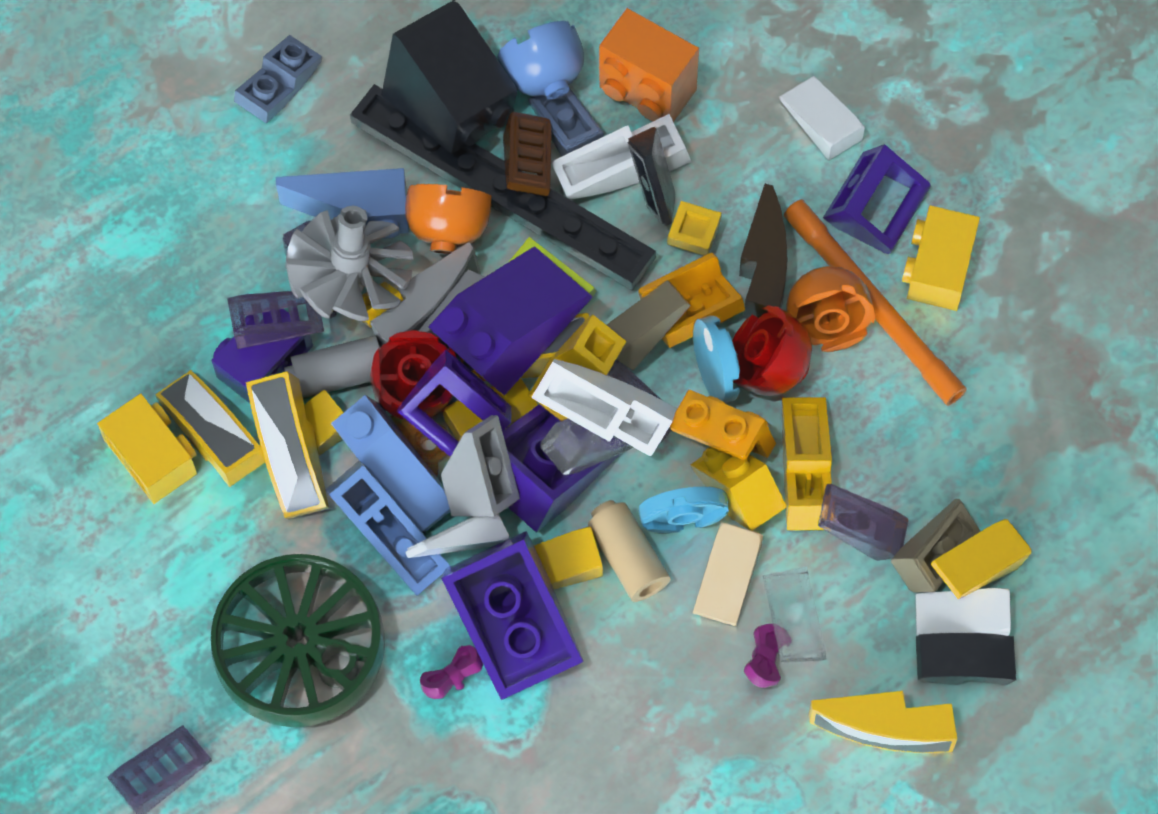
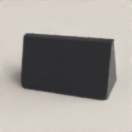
(653, 174)

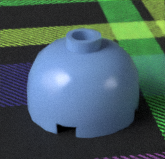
(544, 61)

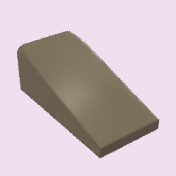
(648, 322)
(939, 536)

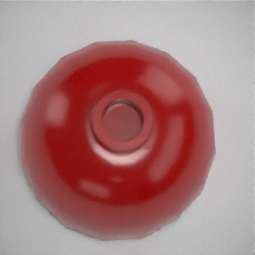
(772, 352)
(400, 367)

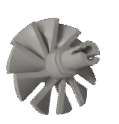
(334, 263)

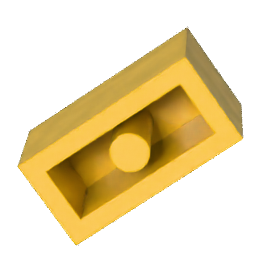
(942, 257)
(148, 448)

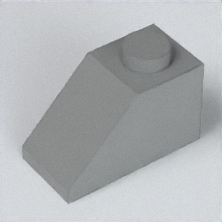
(480, 473)

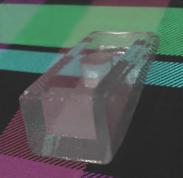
(577, 448)

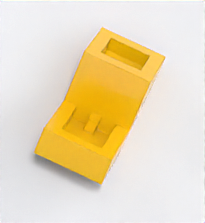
(590, 346)

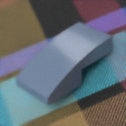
(280, 78)

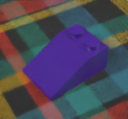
(510, 317)
(540, 484)
(512, 615)

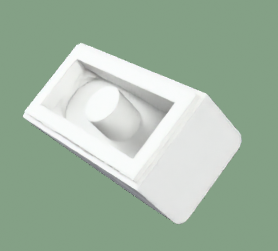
(823, 117)
(466, 535)
(978, 612)

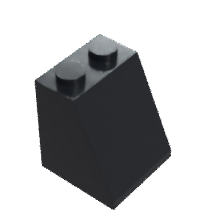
(448, 79)

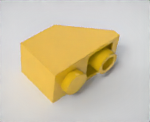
(748, 485)

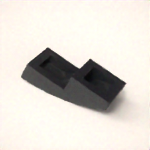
(965, 656)

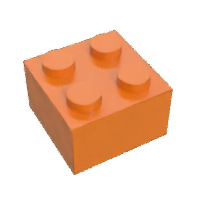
(647, 67)

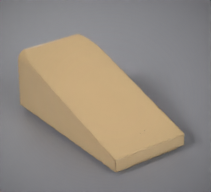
(728, 573)

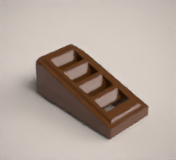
(528, 150)

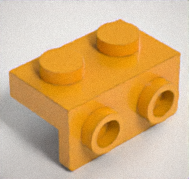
(704, 290)
(722, 426)

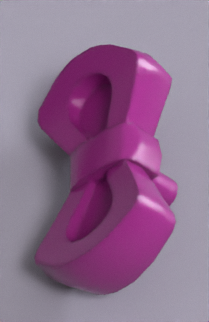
(762, 668)
(439, 682)

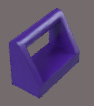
(858, 189)
(465, 387)

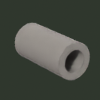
(334, 366)

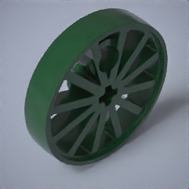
(294, 626)

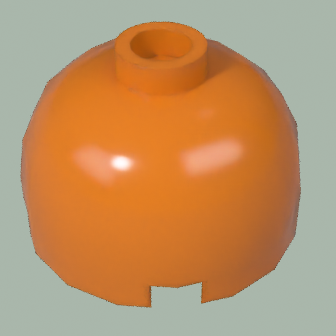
(446, 216)
(832, 307)

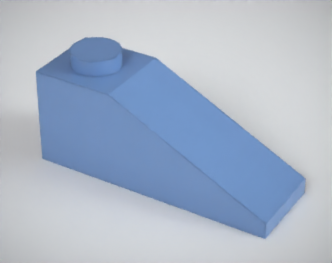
(376, 191)
(393, 462)
(385, 526)

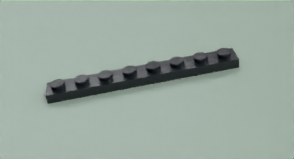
(475, 168)

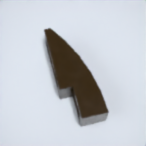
(765, 256)

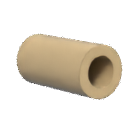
(628, 550)

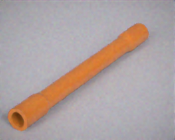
(932, 369)

